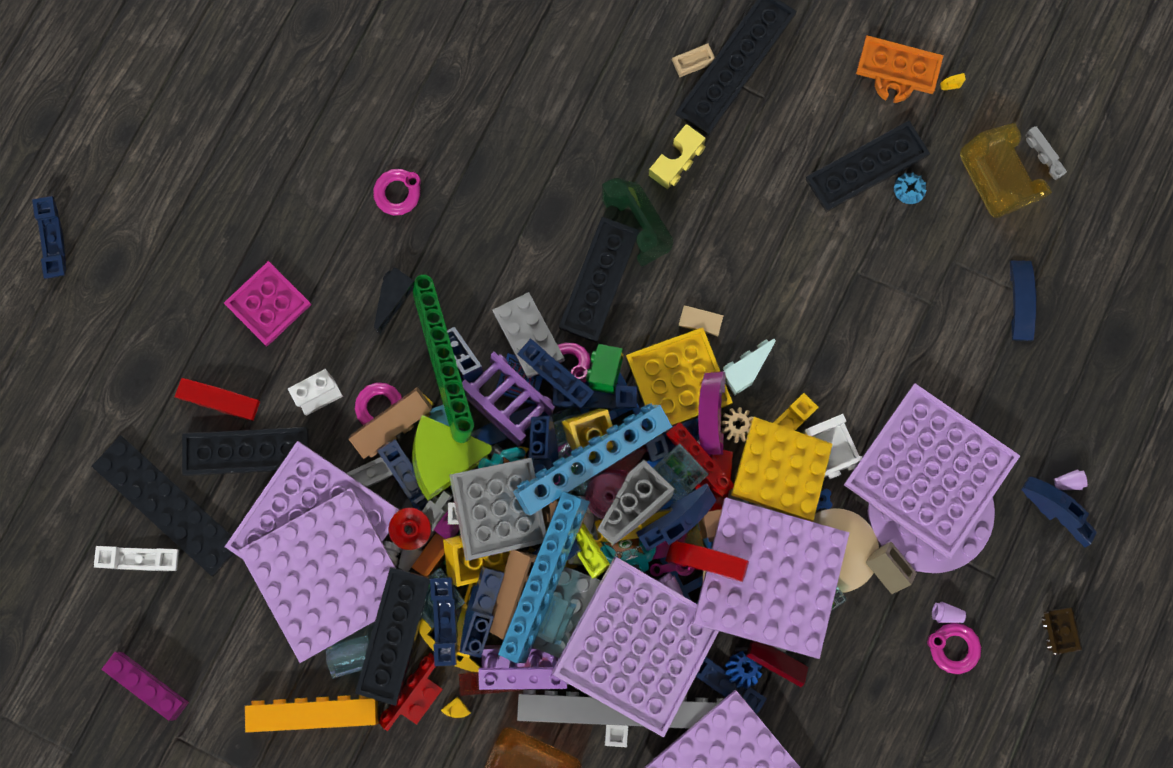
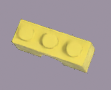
(667, 170)

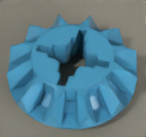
(911, 197)

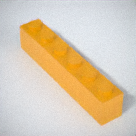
(310, 714)

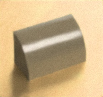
(891, 568)

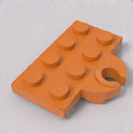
(898, 68)

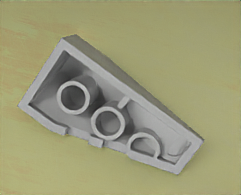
(635, 502)

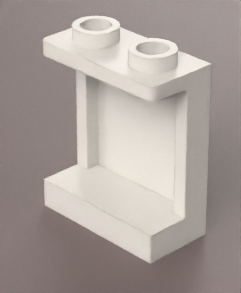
(315, 392)
(843, 450)

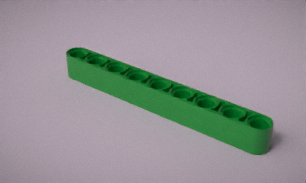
(445, 365)

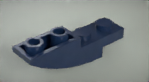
(543, 446)
(1057, 504)
(680, 520)
(479, 612)

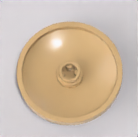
(860, 546)

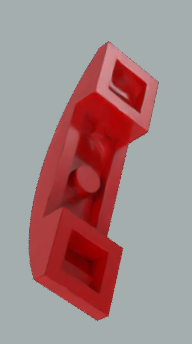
(707, 560)

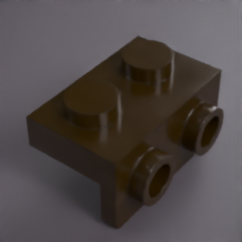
(1062, 631)

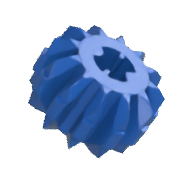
(743, 670)

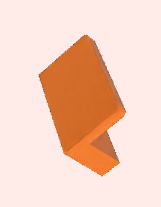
(430, 557)

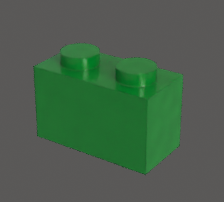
(605, 368)

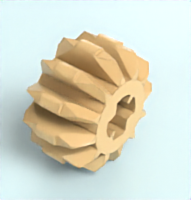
(730, 420)

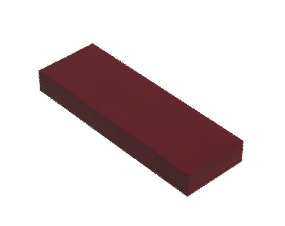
(778, 662)

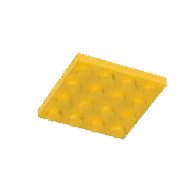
(673, 374)
(782, 469)

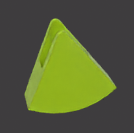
(439, 455)

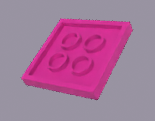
(267, 303)

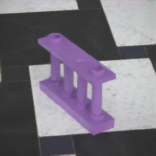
(501, 418)
(505, 674)

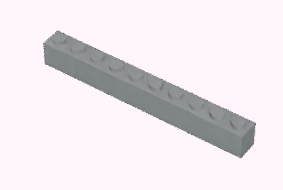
(588, 710)

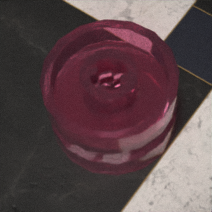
(603, 491)

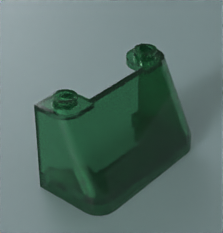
(655, 237)

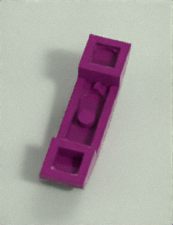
(710, 412)

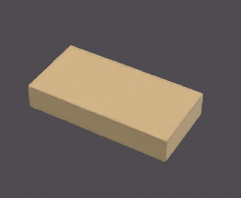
(693, 60)
(695, 318)

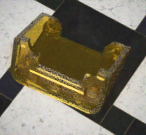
(999, 171)

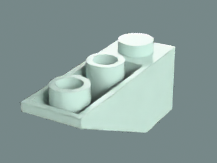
(743, 373)

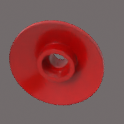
(419, 527)

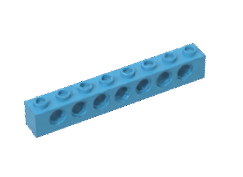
(657, 424)
(543, 578)

